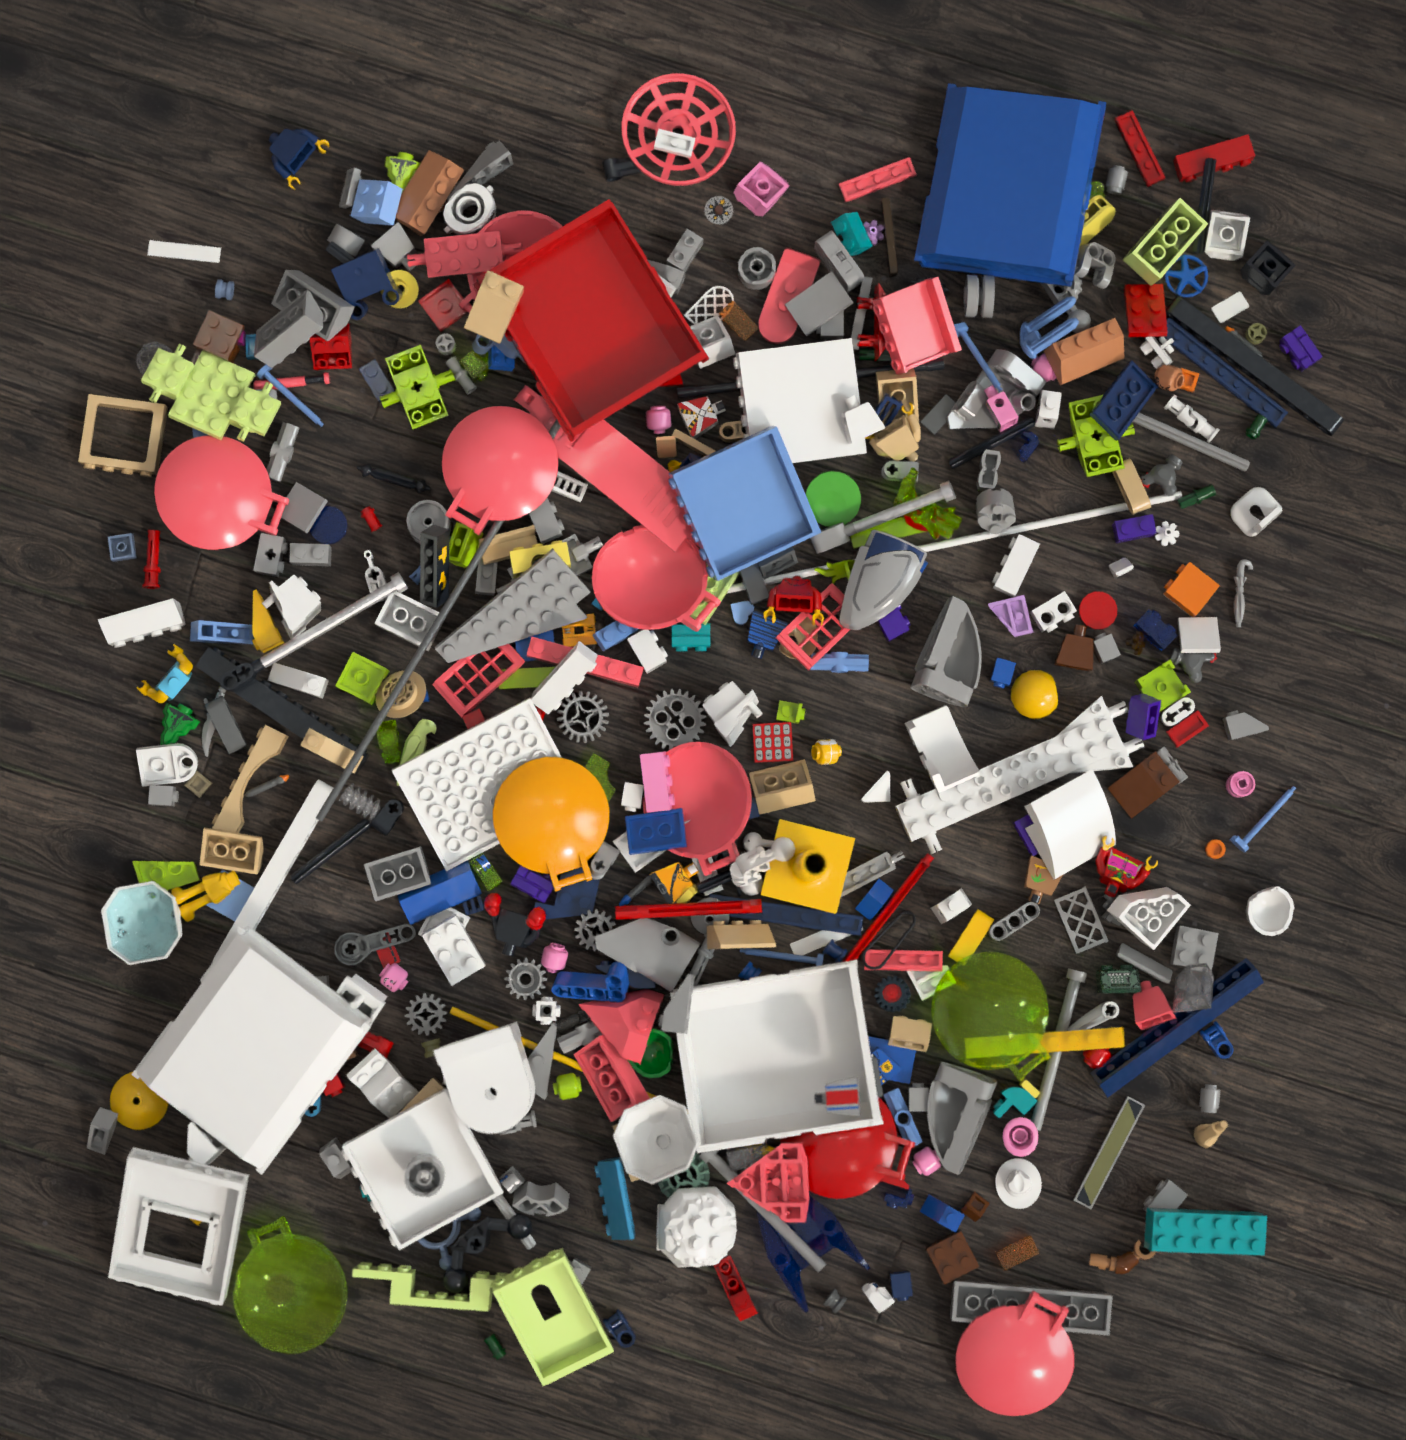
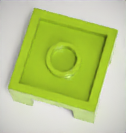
(362, 677)
(1163, 685)

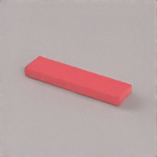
(877, 179)
(905, 960)

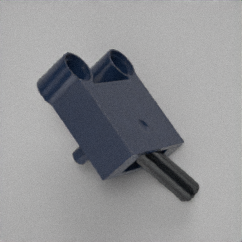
(362, 277)

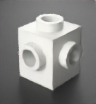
(538, 1010)

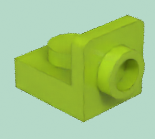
(790, 712)

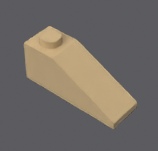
(328, 749)

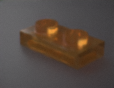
(1017, 1252)

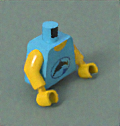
(172, 681)

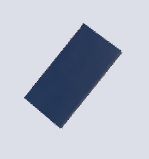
(1123, 400)

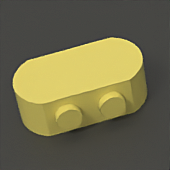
(1097, 217)

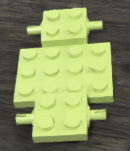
(210, 393)

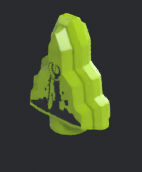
(401, 169)

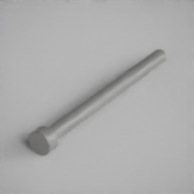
(1075, 978)
(791, 1237)

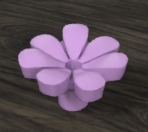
(873, 236)

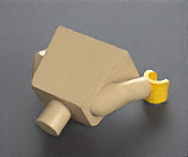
(899, 438)

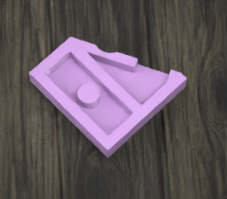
(1013, 614)

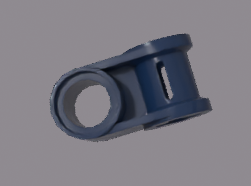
(620, 1327)

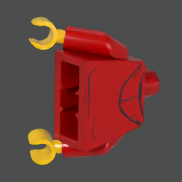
(796, 596)

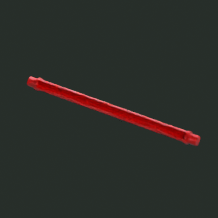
(889, 908)

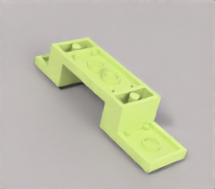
(404, 1281)

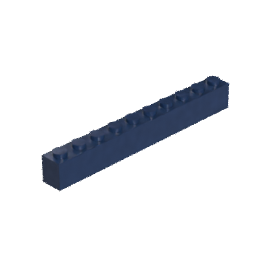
(1168, 1035)

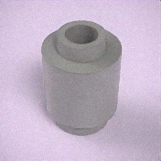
(1116, 180)
(1209, 1098)

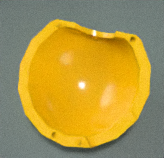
(1034, 694)

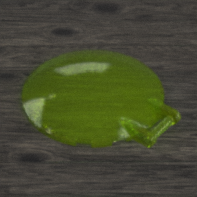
(991, 1013)
(289, 1290)

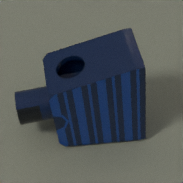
(764, 634)

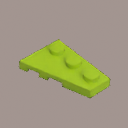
(166, 873)

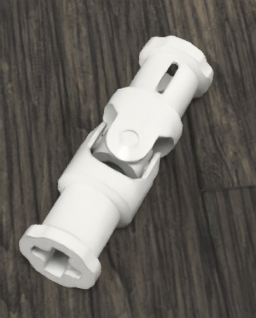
(1189, 416)

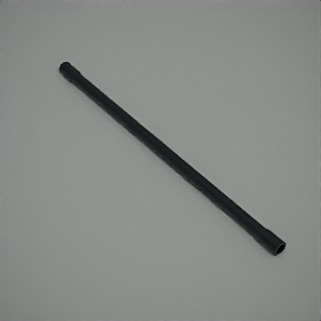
(692, 391)

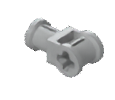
(518, 1127)

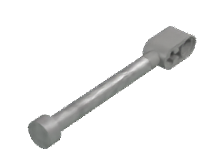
(839, 534)

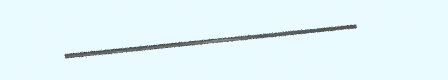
(414, 661)

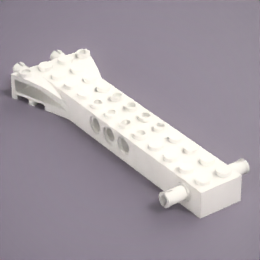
(1082, 746)

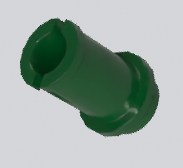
(1255, 428)
(495, 1347)

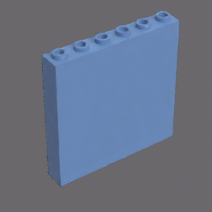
(744, 503)

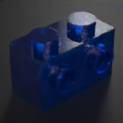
(1155, 629)

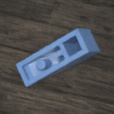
(221, 632)

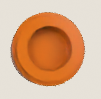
(1215, 849)

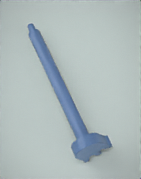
(961, 330)
(264, 372)
(1240, 843)
(784, 956)

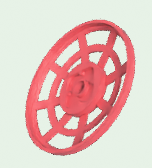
(679, 119)

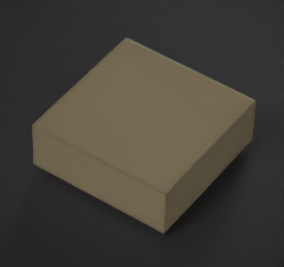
(198, 784)

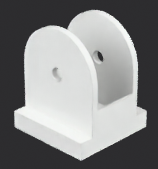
(487, 1062)

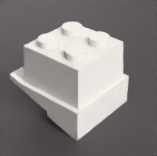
(294, 603)
(730, 710)
(362, 996)

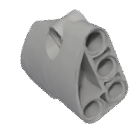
(1016, 381)
(646, 950)

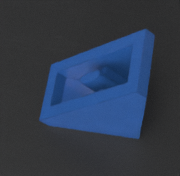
(874, 899)

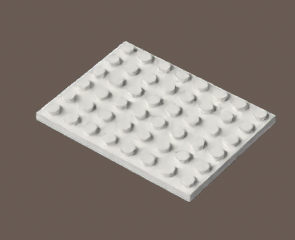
(459, 779)

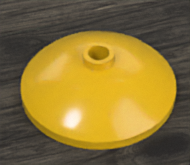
(133, 1116)

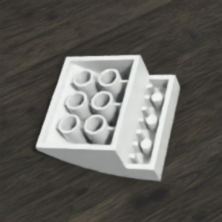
(1070, 824)

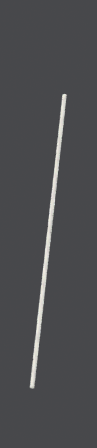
(985, 535)

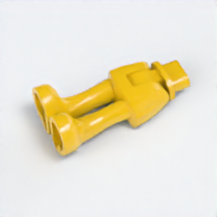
(217, 887)

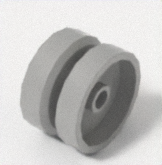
(977, 295)
(426, 512)

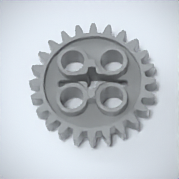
(689, 709)

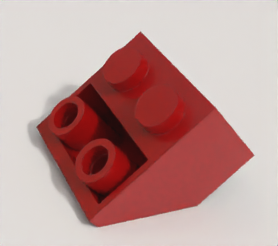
(332, 353)

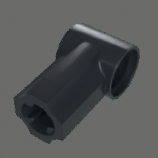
(618, 168)

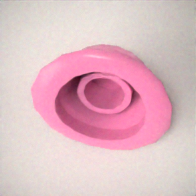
(1020, 1136)

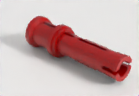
(152, 569)

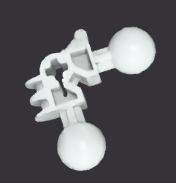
(749, 864)

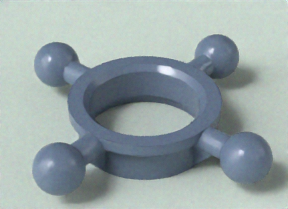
(445, 1261)

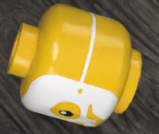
(826, 751)

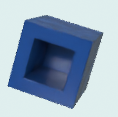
(1002, 673)

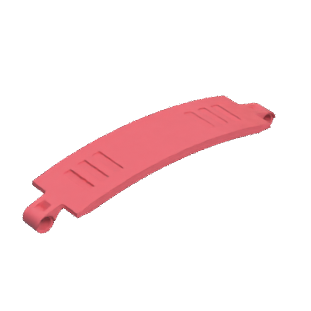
(619, 472)

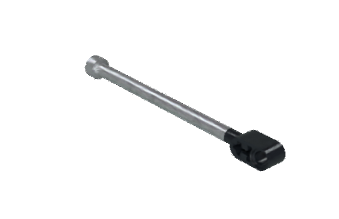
(309, 635)

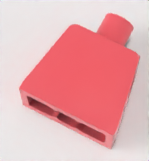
(1151, 1006)

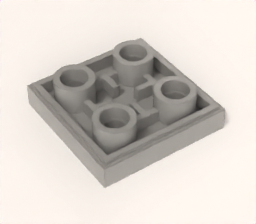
(303, 507)

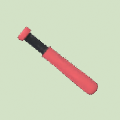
(294, 381)

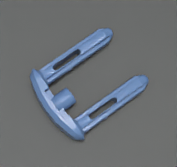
(1030, 338)

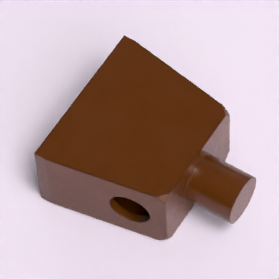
(1076, 650)

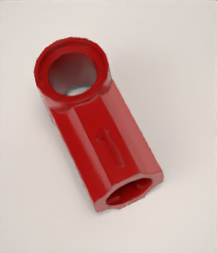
(379, 1043)

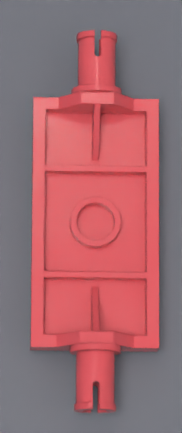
(463, 254)

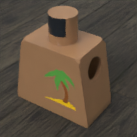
(1039, 880)

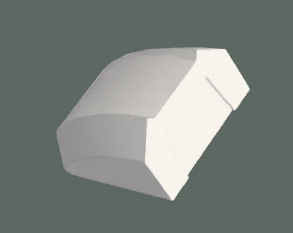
(1226, 235)

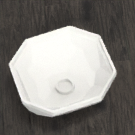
(656, 1139)

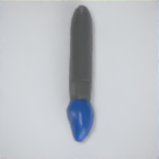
(635, 891)

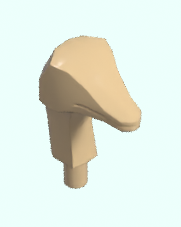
(1207, 1134)

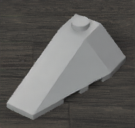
(488, 165)

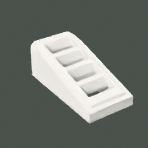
(583, 486)

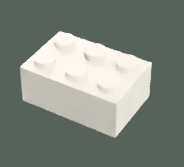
(407, 618)
(453, 949)

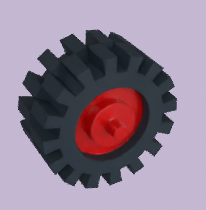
(892, 994)

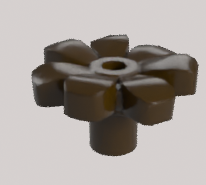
(1137, 642)

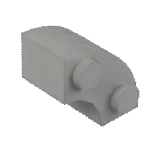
(541, 1199)

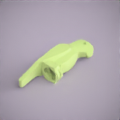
(417, 740)

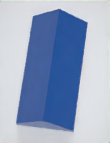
(444, 892)

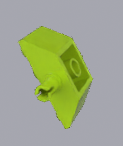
(412, 370)
(1095, 456)

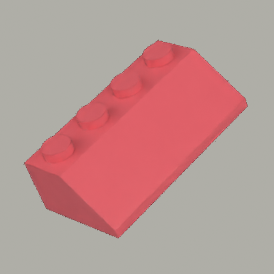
(610, 1077)

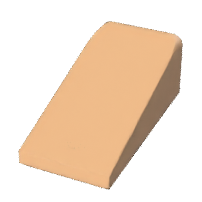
(666, 446)

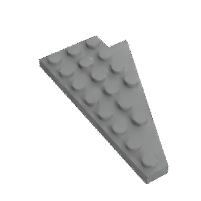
(530, 605)

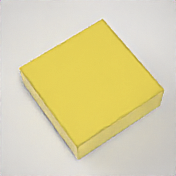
(688, 895)
(1029, 1087)

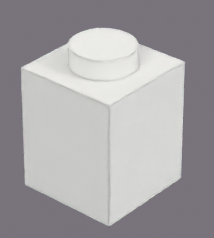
(632, 796)

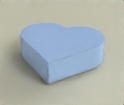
(741, 611)

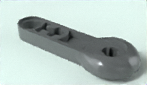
(367, 943)

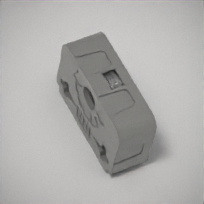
(838, 261)

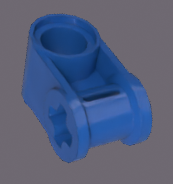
(1216, 1040)

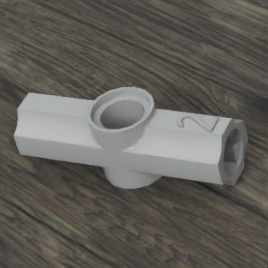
(282, 451)
(580, 1036)

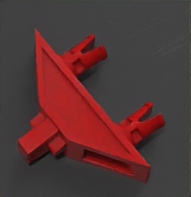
(876, 340)

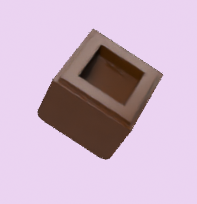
(975, 1207)

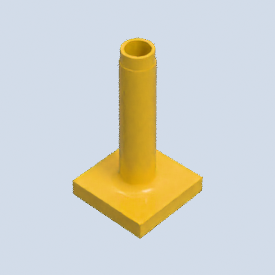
(793, 883)

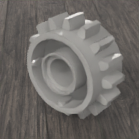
(515, 979)

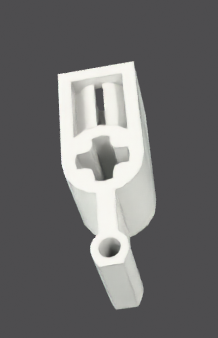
(372, 584)

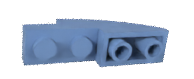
(613, 634)

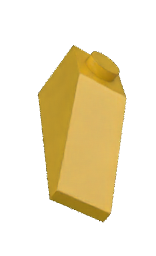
(263, 627)

